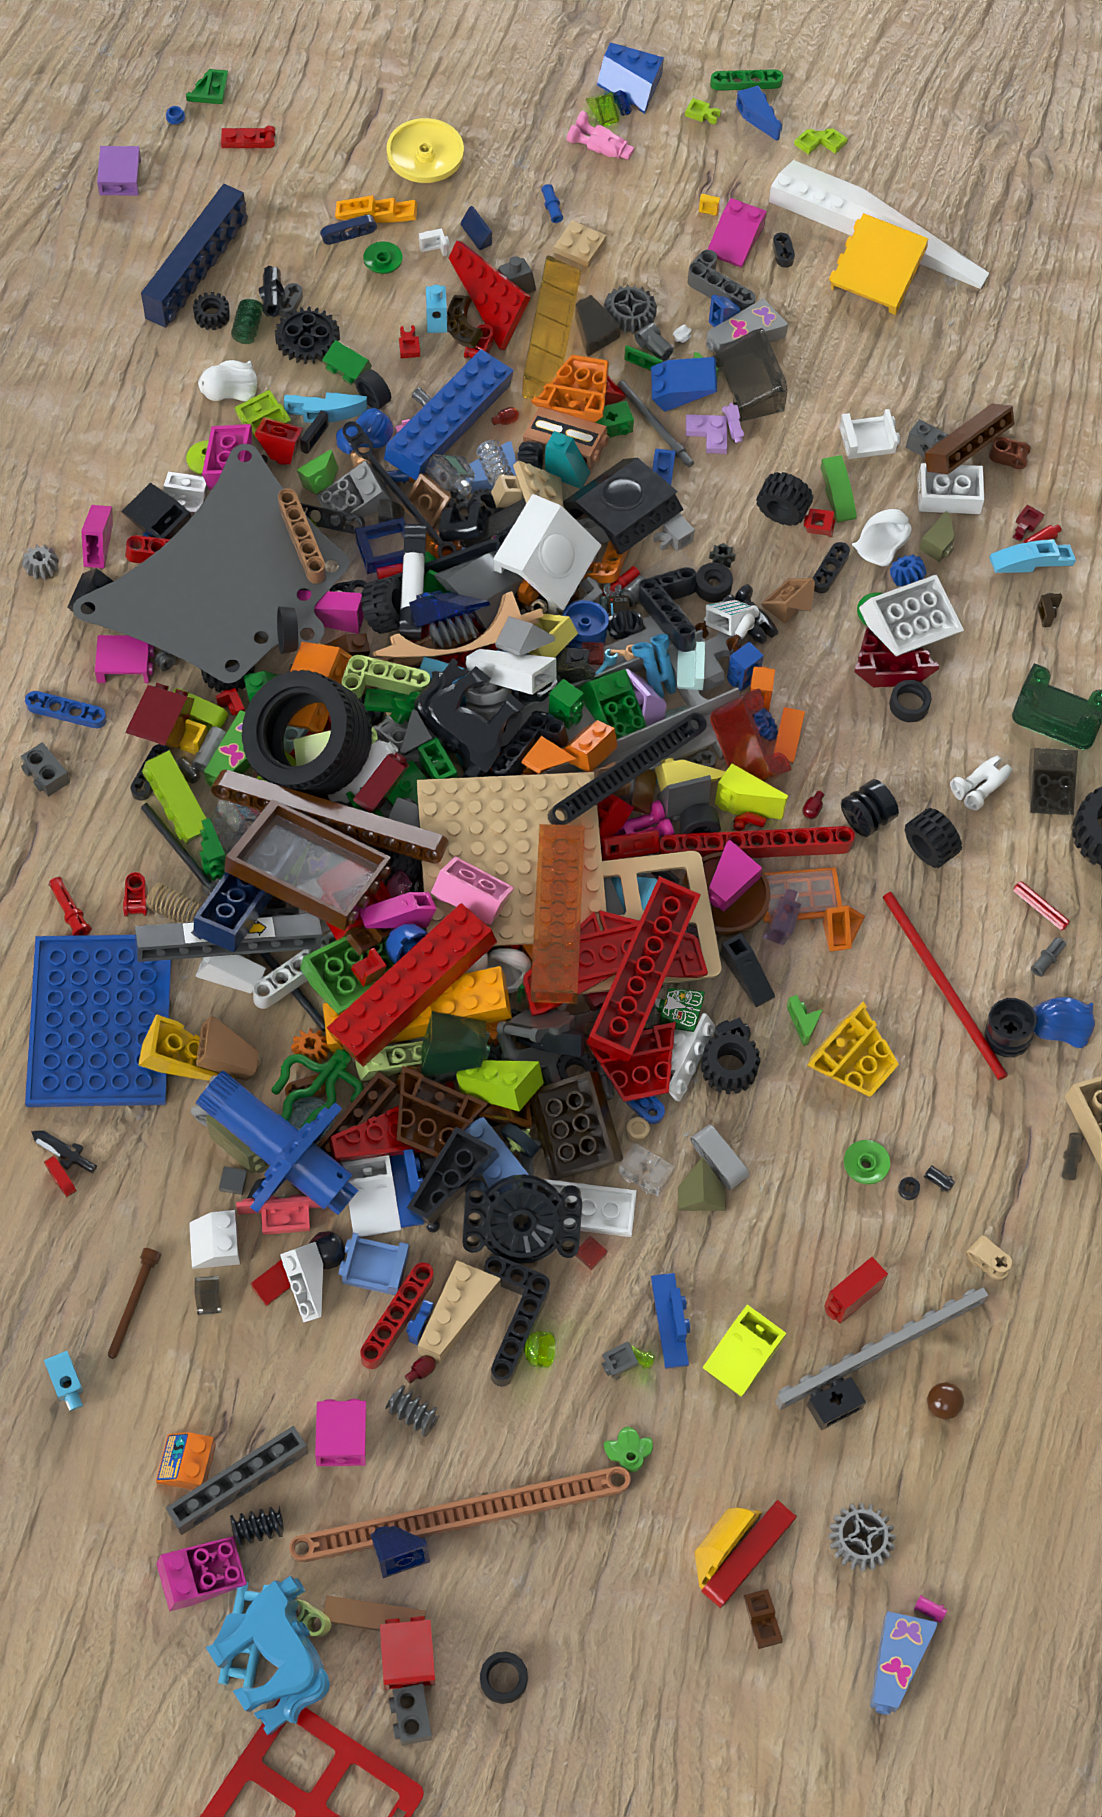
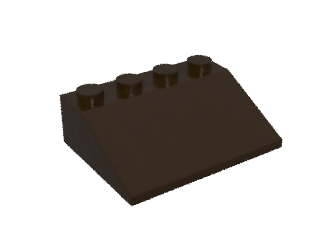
(575, 1126)

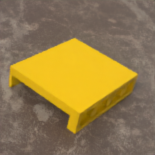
(879, 261)

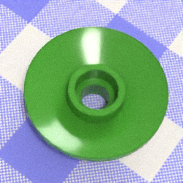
(868, 1152)

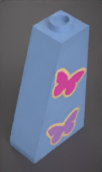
(899, 1654)

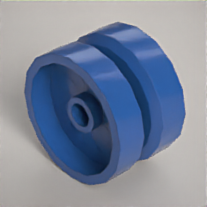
(590, 622)

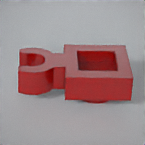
(409, 343)

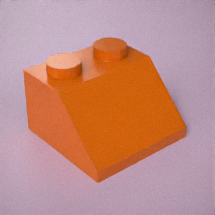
(592, 745)

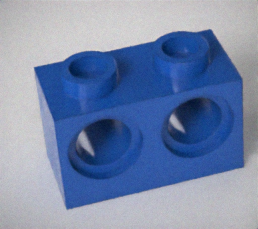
(742, 665)

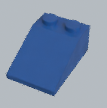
(683, 381)

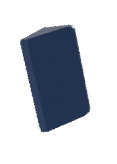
(476, 229)

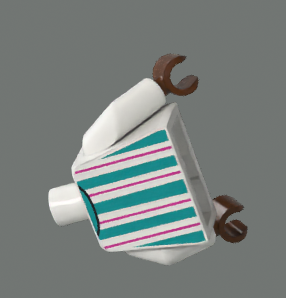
(730, 618)

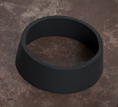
(287, 629)

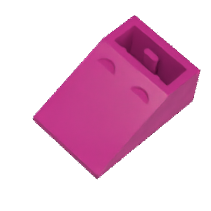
(200, 1573)

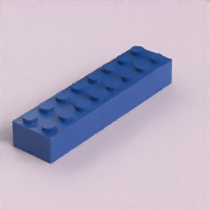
(449, 414)

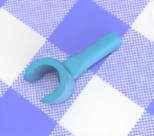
(608, 661)

